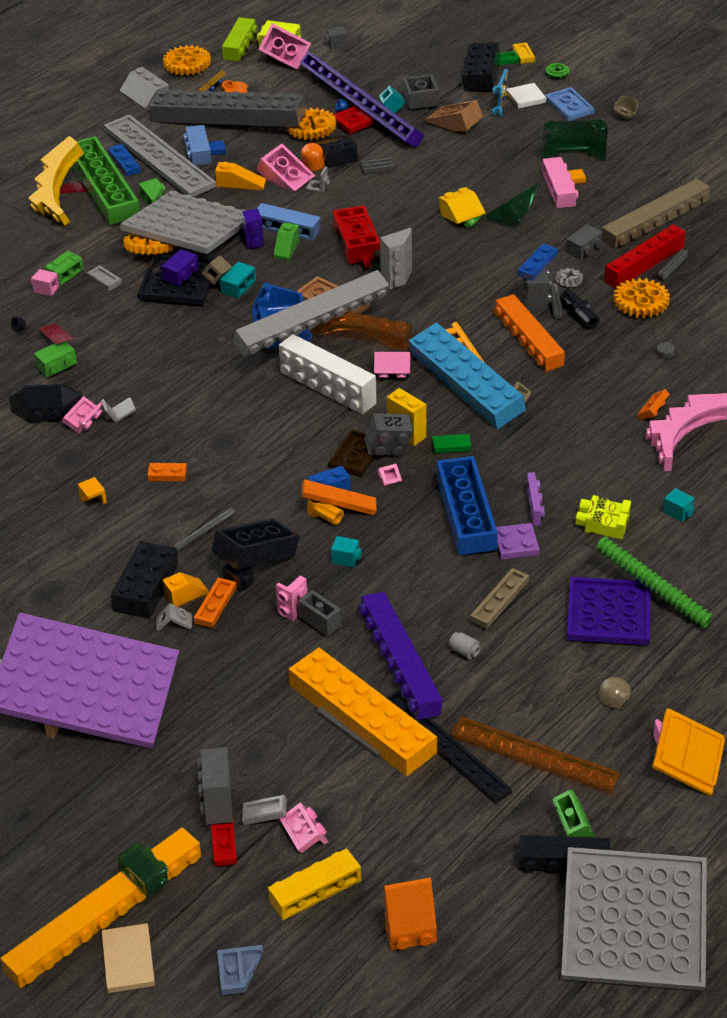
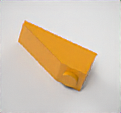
(234, 176)

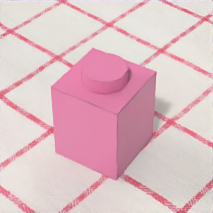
(45, 282)

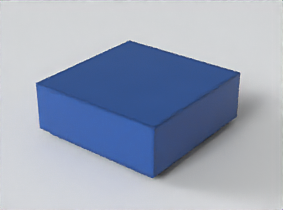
(217, 148)

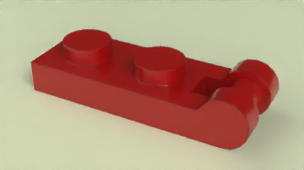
(223, 844)

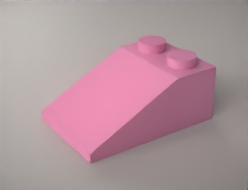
(284, 46)
(284, 169)

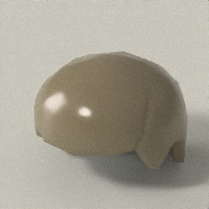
(625, 107)
(614, 692)

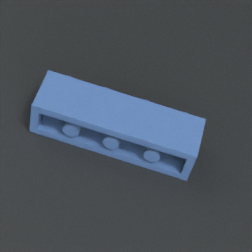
(274, 217)

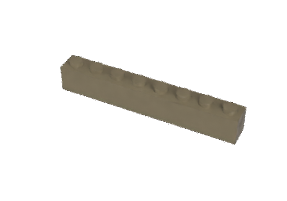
(655, 213)

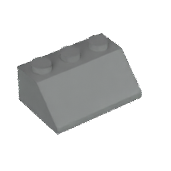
(142, 87)
(396, 257)

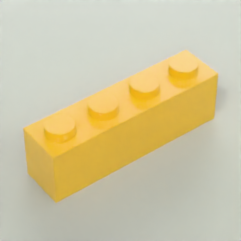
(314, 884)

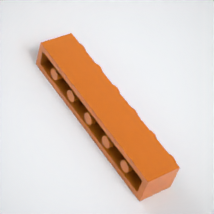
(529, 333)

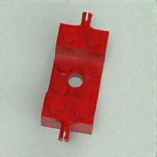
(357, 234)

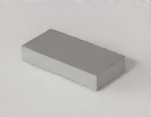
(104, 278)
(264, 809)

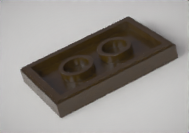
(352, 454)

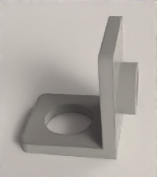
(324, 181)
(119, 411)
(174, 614)

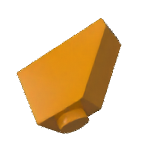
(183, 589)

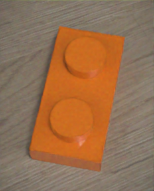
(653, 404)
(167, 471)

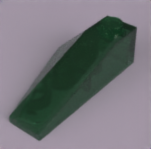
(514, 208)

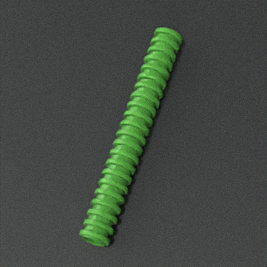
(654, 582)

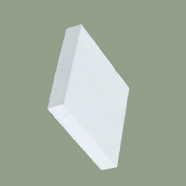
(526, 95)

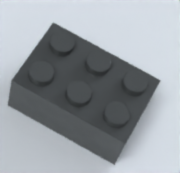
(215, 786)

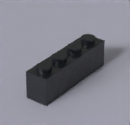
(551, 852)

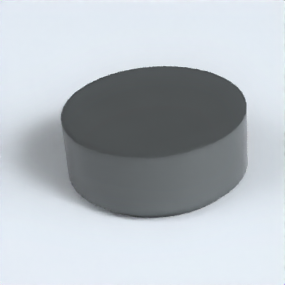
(665, 350)

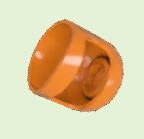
(312, 156)

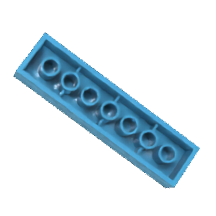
(467, 375)

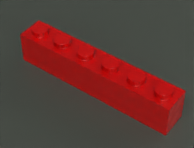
(645, 256)

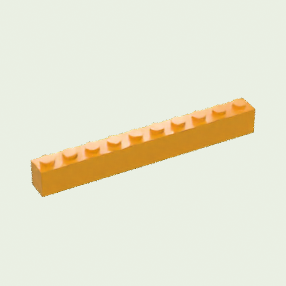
(92, 914)

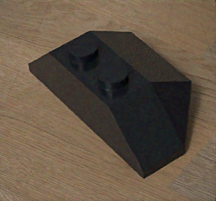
(44, 402)

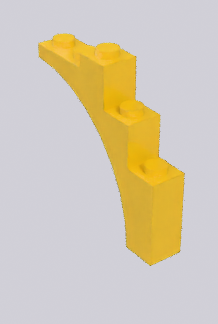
(49, 182)

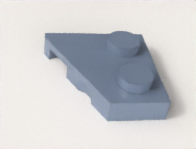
(238, 967)

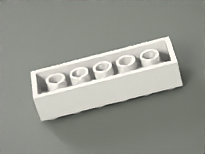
(327, 374)

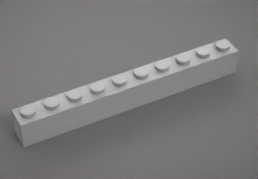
(310, 313)

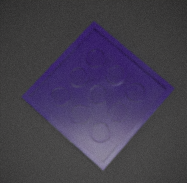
(608, 611)

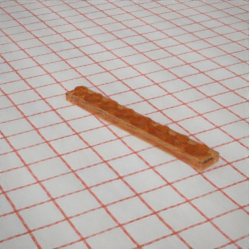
(536, 754)

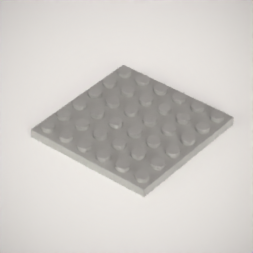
(186, 222)
(635, 919)

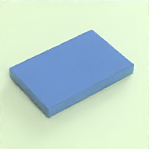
(569, 104)

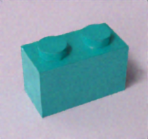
(238, 280)

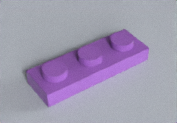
(535, 498)

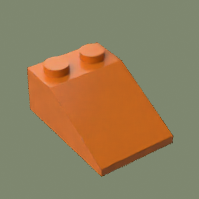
(410, 914)

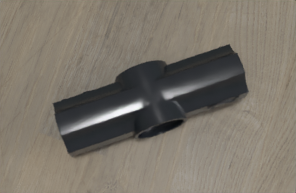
(579, 309)

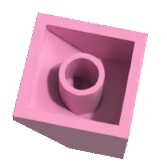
(392, 364)

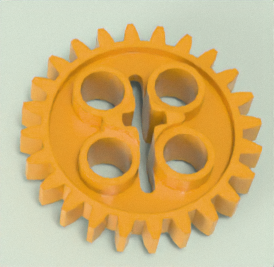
(186, 60)
(321, 122)
(143, 245)
(641, 297)

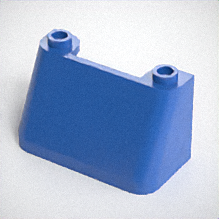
(275, 299)

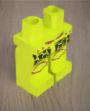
(604, 516)

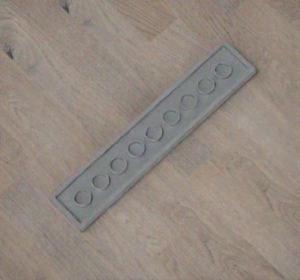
(160, 156)

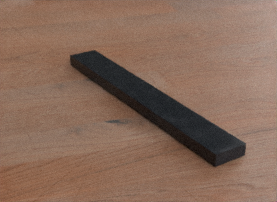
(459, 756)

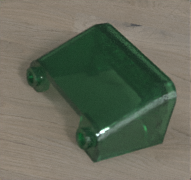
(574, 138)

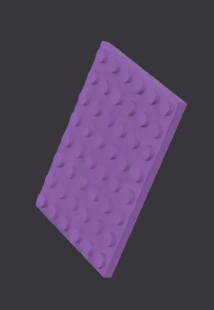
(85, 680)

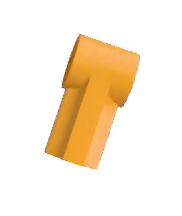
(324, 510)

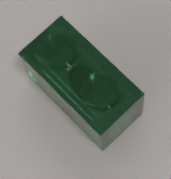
(143, 868)

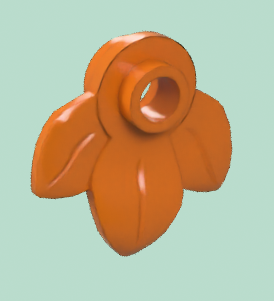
(230, 86)

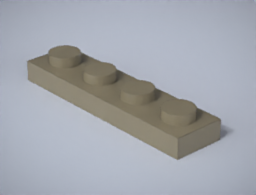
(499, 598)

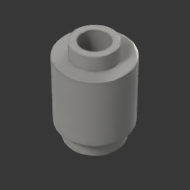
(464, 645)

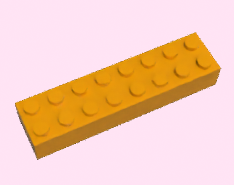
(364, 711)

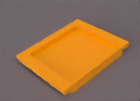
(689, 752)

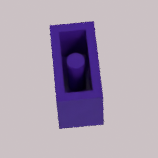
(252, 228)
(180, 267)

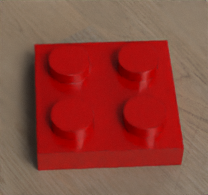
(353, 119)

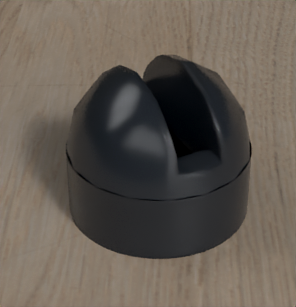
(18, 323)

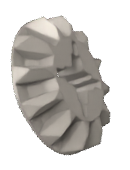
(575, 277)

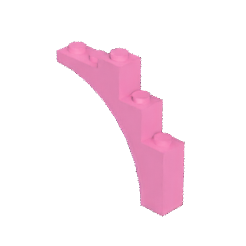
(681, 420)

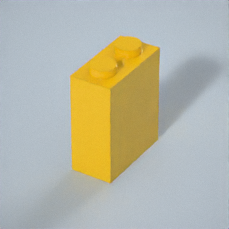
(403, 403)

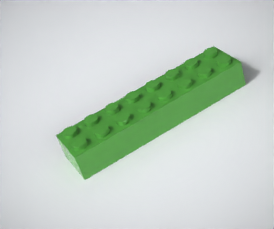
(105, 182)

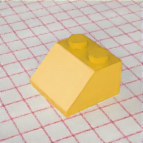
(460, 205)

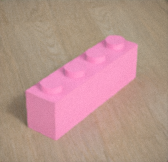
(559, 182)

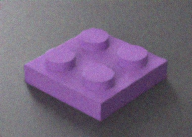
(517, 541)

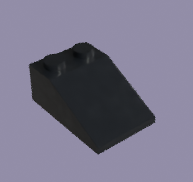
(338, 150)

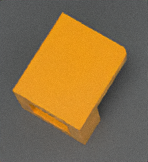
(90, 489)

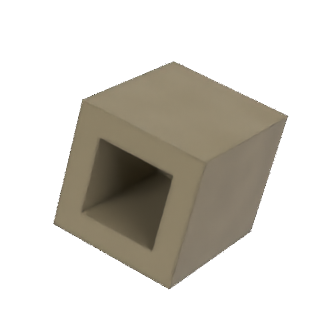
(216, 269)

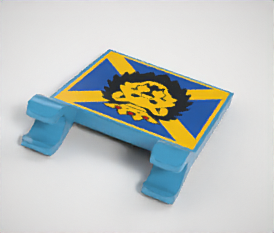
(501, 89)

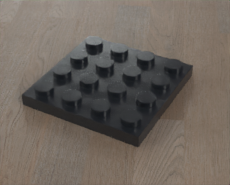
(191, 291)

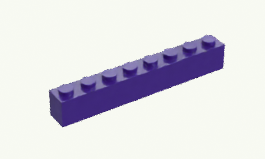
(400, 656)

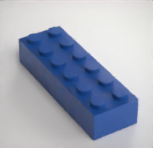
(466, 505)

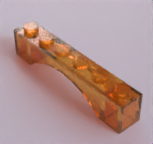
(393, 333)

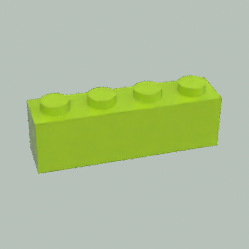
(239, 39)

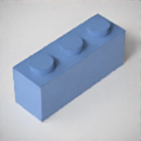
(197, 145)

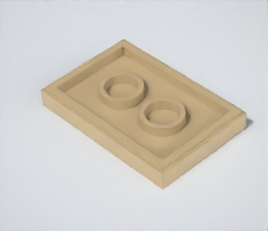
(128, 958)

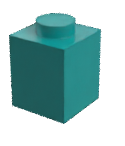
(392, 99)
(678, 505)
(345, 551)

